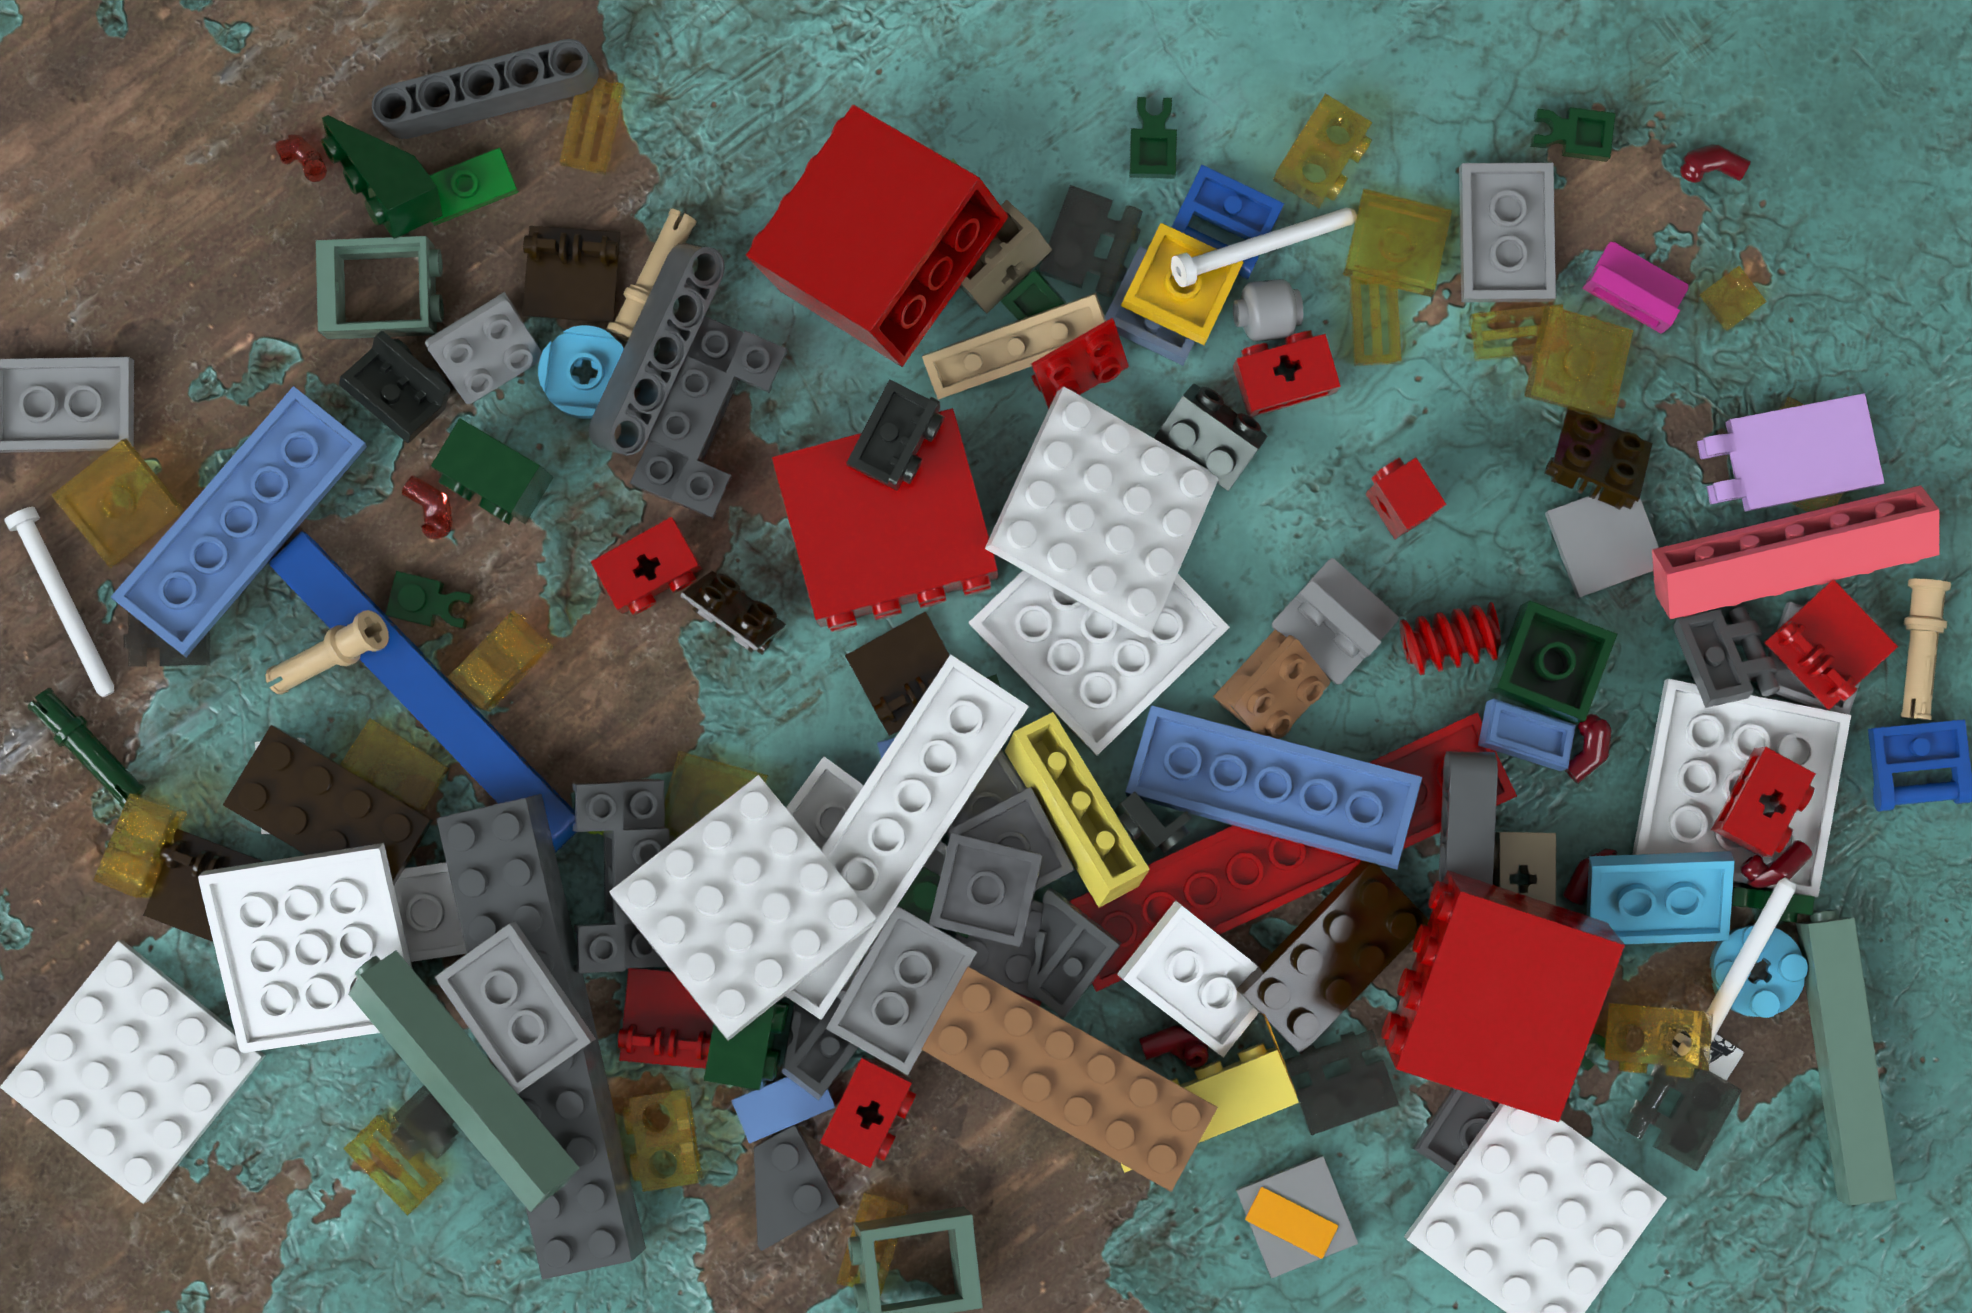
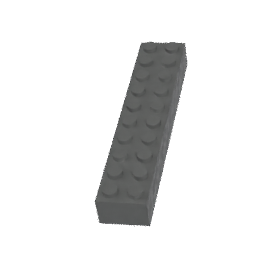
(507, 873)

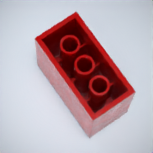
(877, 234)
(880, 546)
(1501, 995)

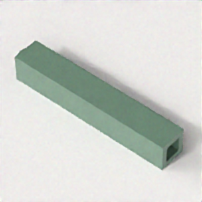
(1846, 1059)
(462, 1079)

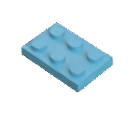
(1663, 896)

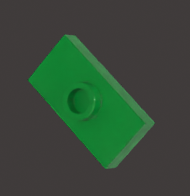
(473, 184)

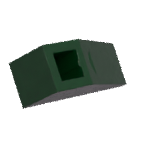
(389, 179)

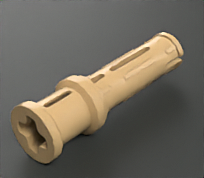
(674, 232)
(1924, 626)
(340, 647)

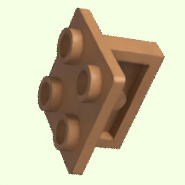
(1274, 686)

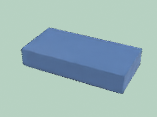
(1527, 735)
(777, 1108)

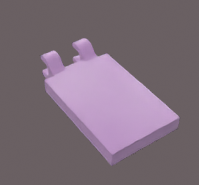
(1796, 454)

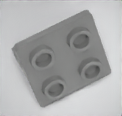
(484, 349)
(1336, 620)

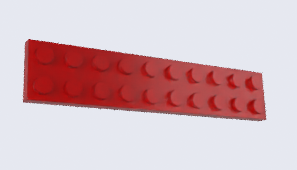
(1251, 873)

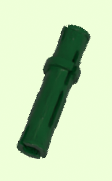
(84, 745)

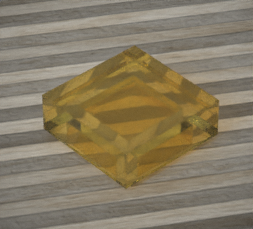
(1732, 298)

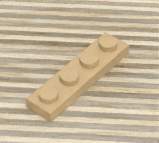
(1010, 346)

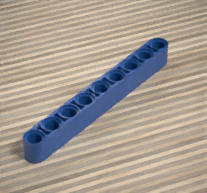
(422, 686)

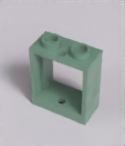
(331, 286)
(963, 1258)

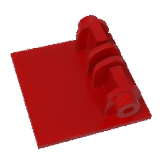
(1081, 363)
(1831, 645)
(662, 1022)

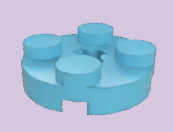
(569, 352)
(1784, 967)

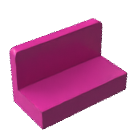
(1636, 287)

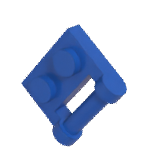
(1230, 207)
(1916, 749)

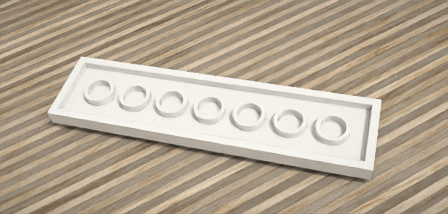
(911, 806)

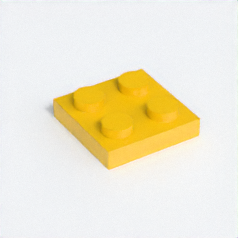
(1159, 298)

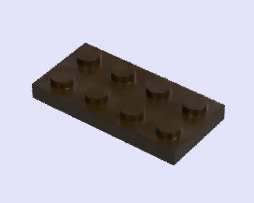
(321, 803)
(1333, 955)

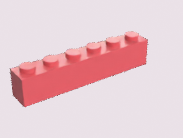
(1796, 552)

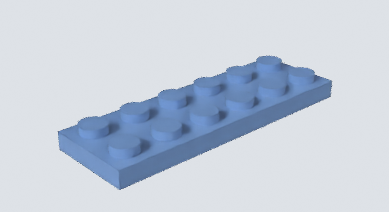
(239, 521)
(1274, 787)

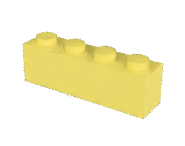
(1076, 809)
(1242, 1090)

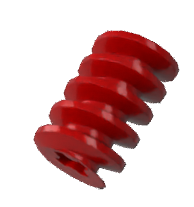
(1451, 638)

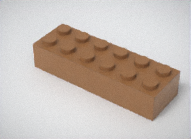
(1069, 1078)

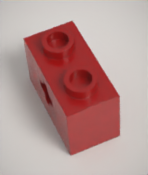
(1312, 380)
(1404, 496)
(621, 567)
(1743, 815)
(847, 1131)

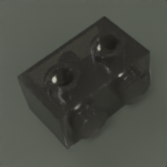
(422, 1127)

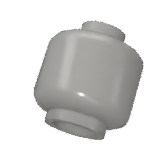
(1268, 310)

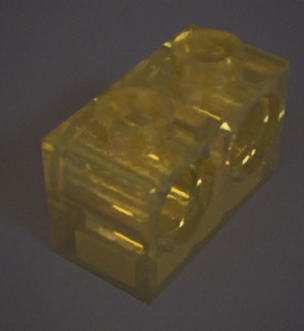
(1316, 148)
(501, 661)
(133, 852)
(1659, 1030)
(676, 1138)

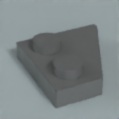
(1067, 954)
(813, 1052)
(788, 1187)

